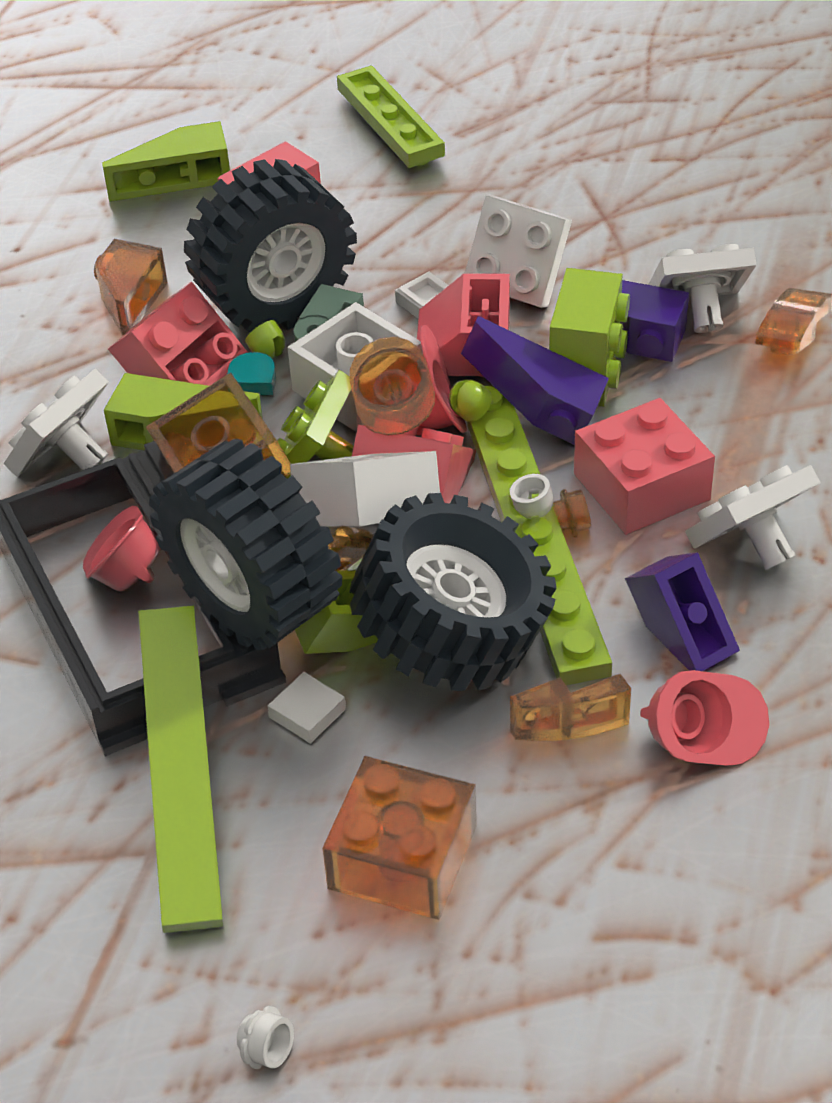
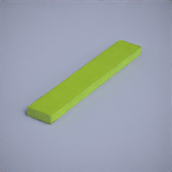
(179, 771)

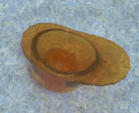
(391, 386)

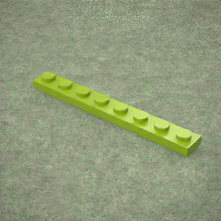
(571, 628)

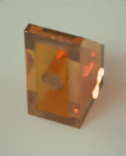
(130, 280)

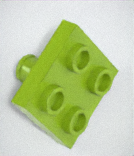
(310, 428)

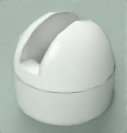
(522, 498)

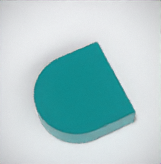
(254, 372)

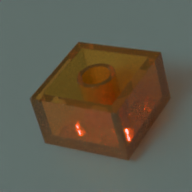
(209, 419)
(400, 837)

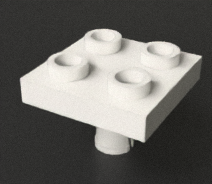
(521, 244)
(706, 277)
(59, 426)
(753, 510)

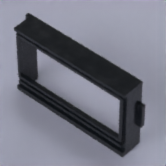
(117, 715)

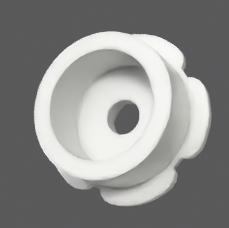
(265, 1038)

